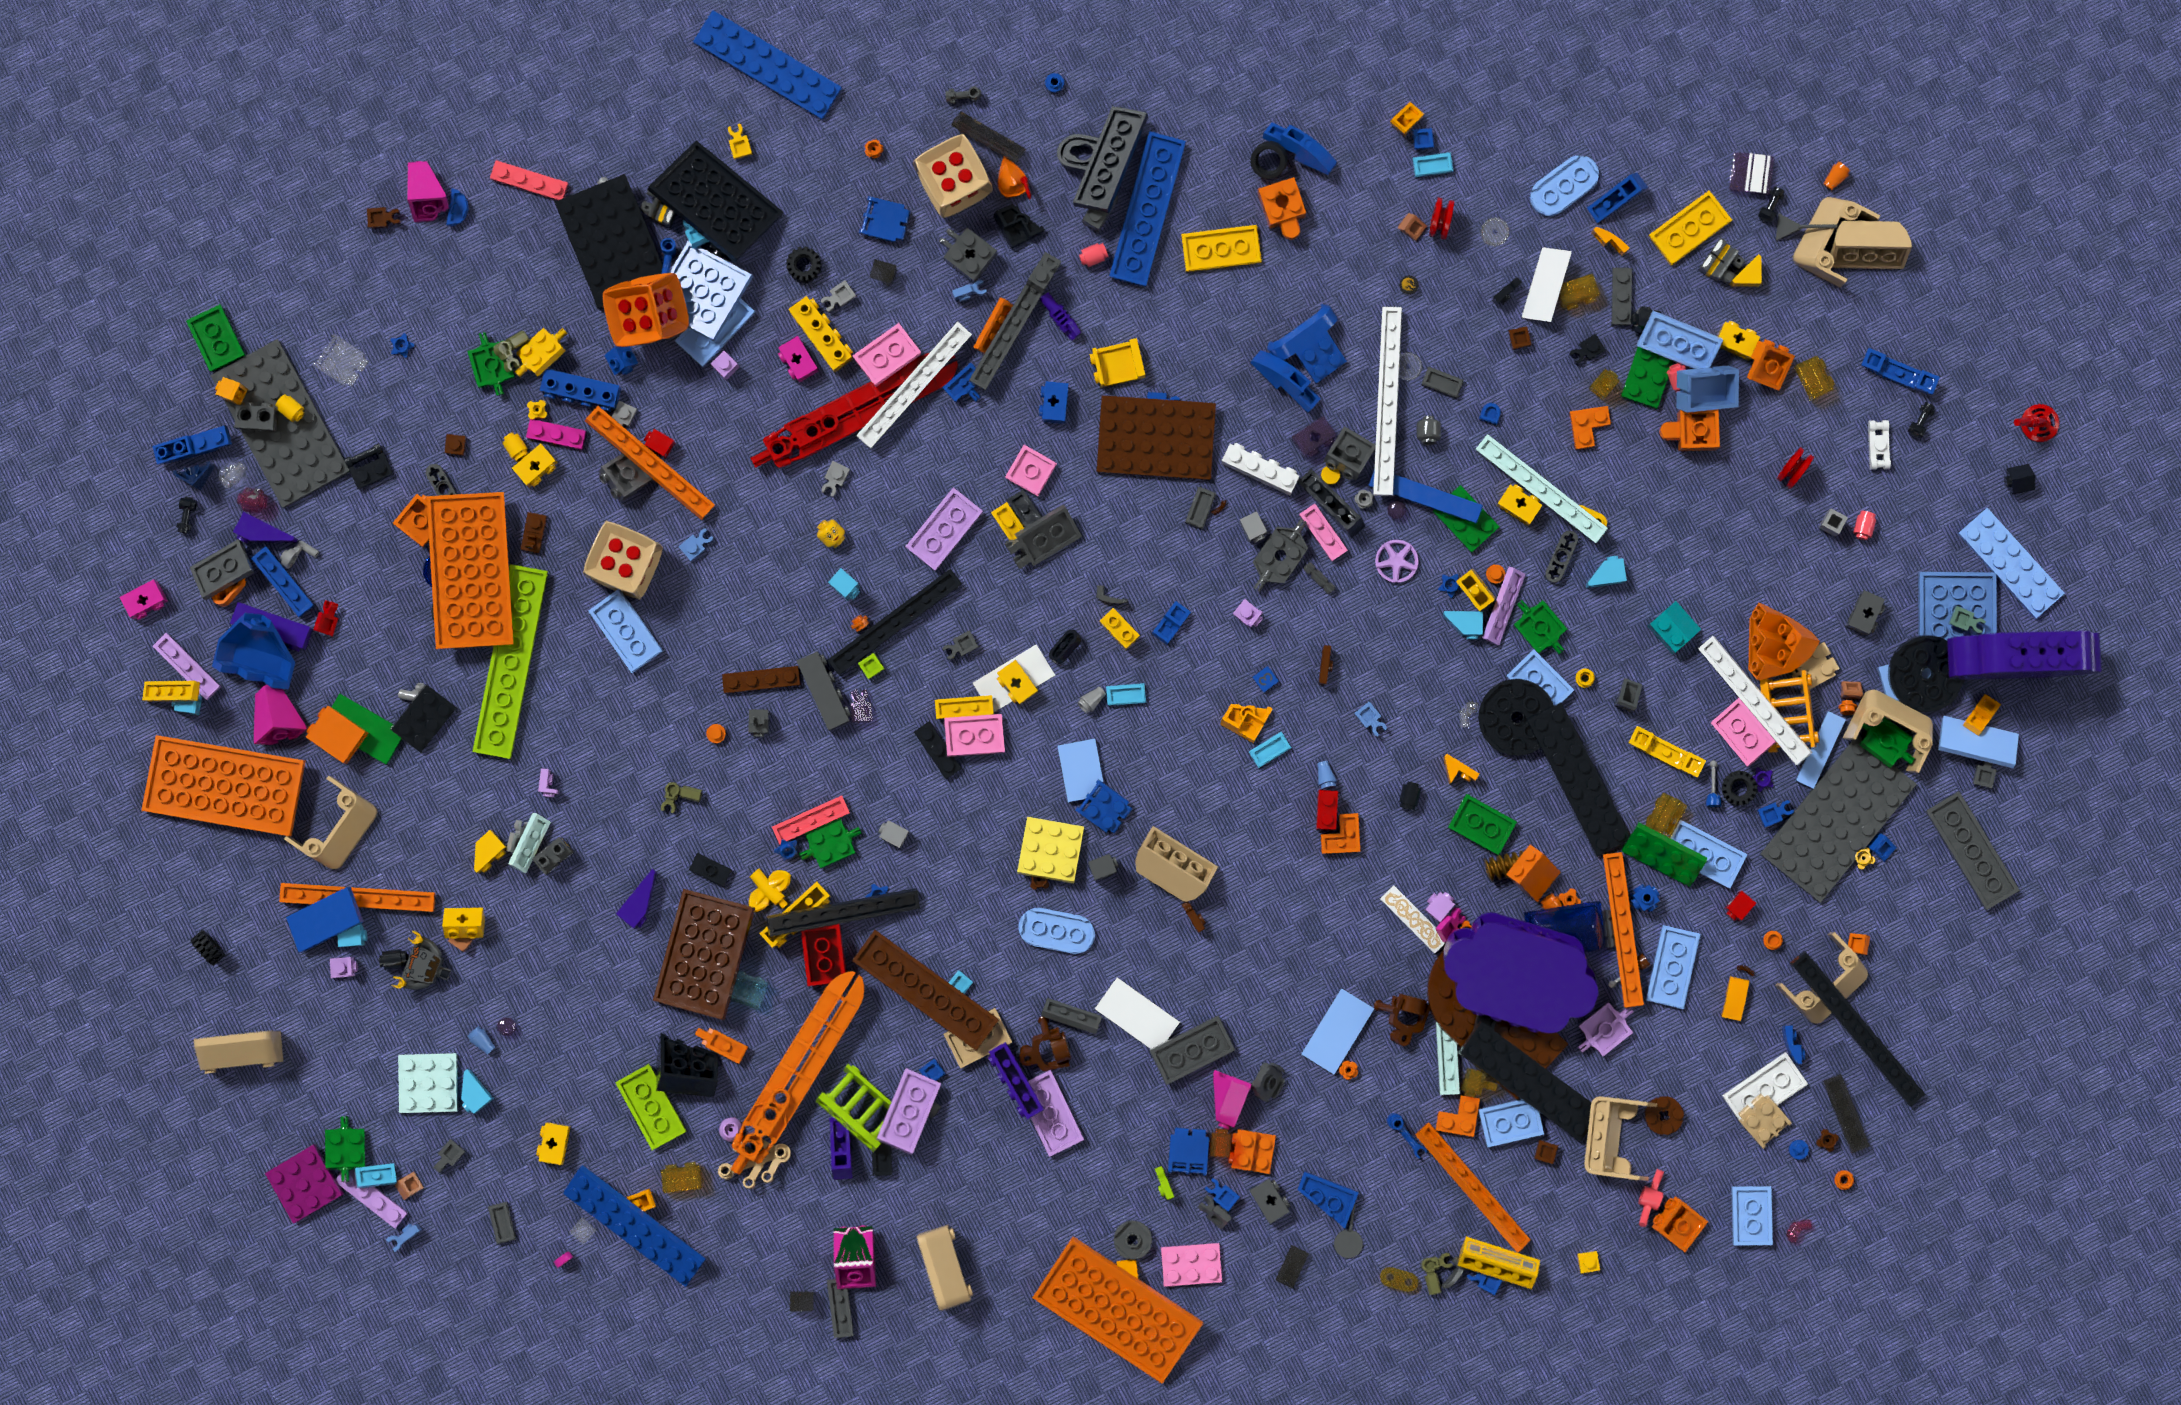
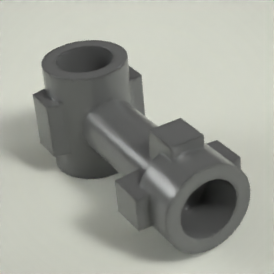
(973, 93)

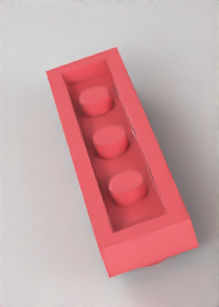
(529, 180)
(811, 819)

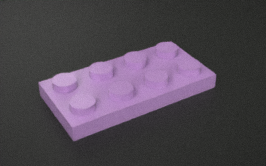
(944, 529)
(908, 1111)
(1055, 1123)

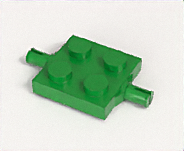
(487, 366)
(1540, 627)
(1887, 742)
(830, 843)
(344, 1149)

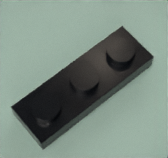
(937, 750)

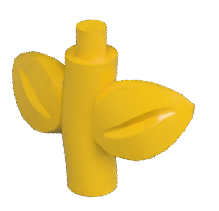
(769, 889)

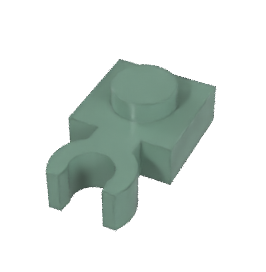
(1964, 619)

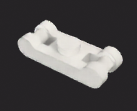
(1879, 445)

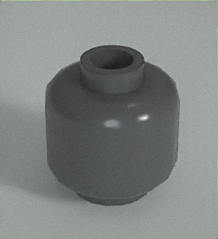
(1428, 430)

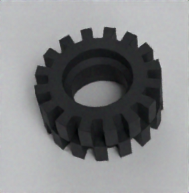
(804, 253)
(1739, 776)
(207, 947)

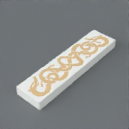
(1412, 918)

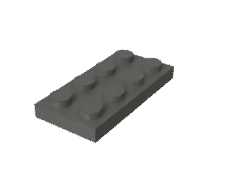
(1191, 1050)

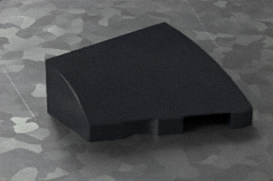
(1016, 226)

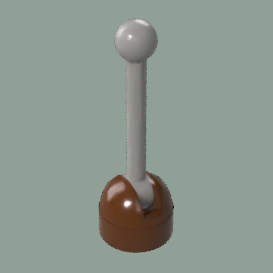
(1642, 964)

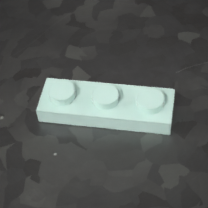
(529, 843)

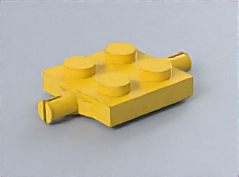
(540, 352)

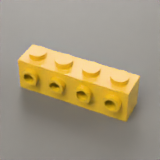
(820, 333)
(813, 897)

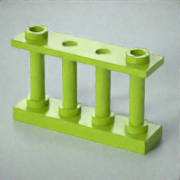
(842, 1114)

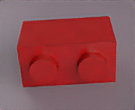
(1326, 810)

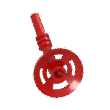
(2031, 420)

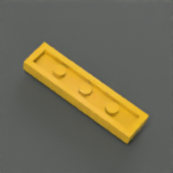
(170, 691)

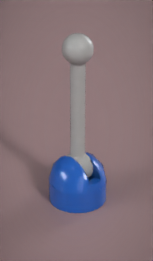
(1713, 798)

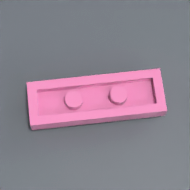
(1323, 532)

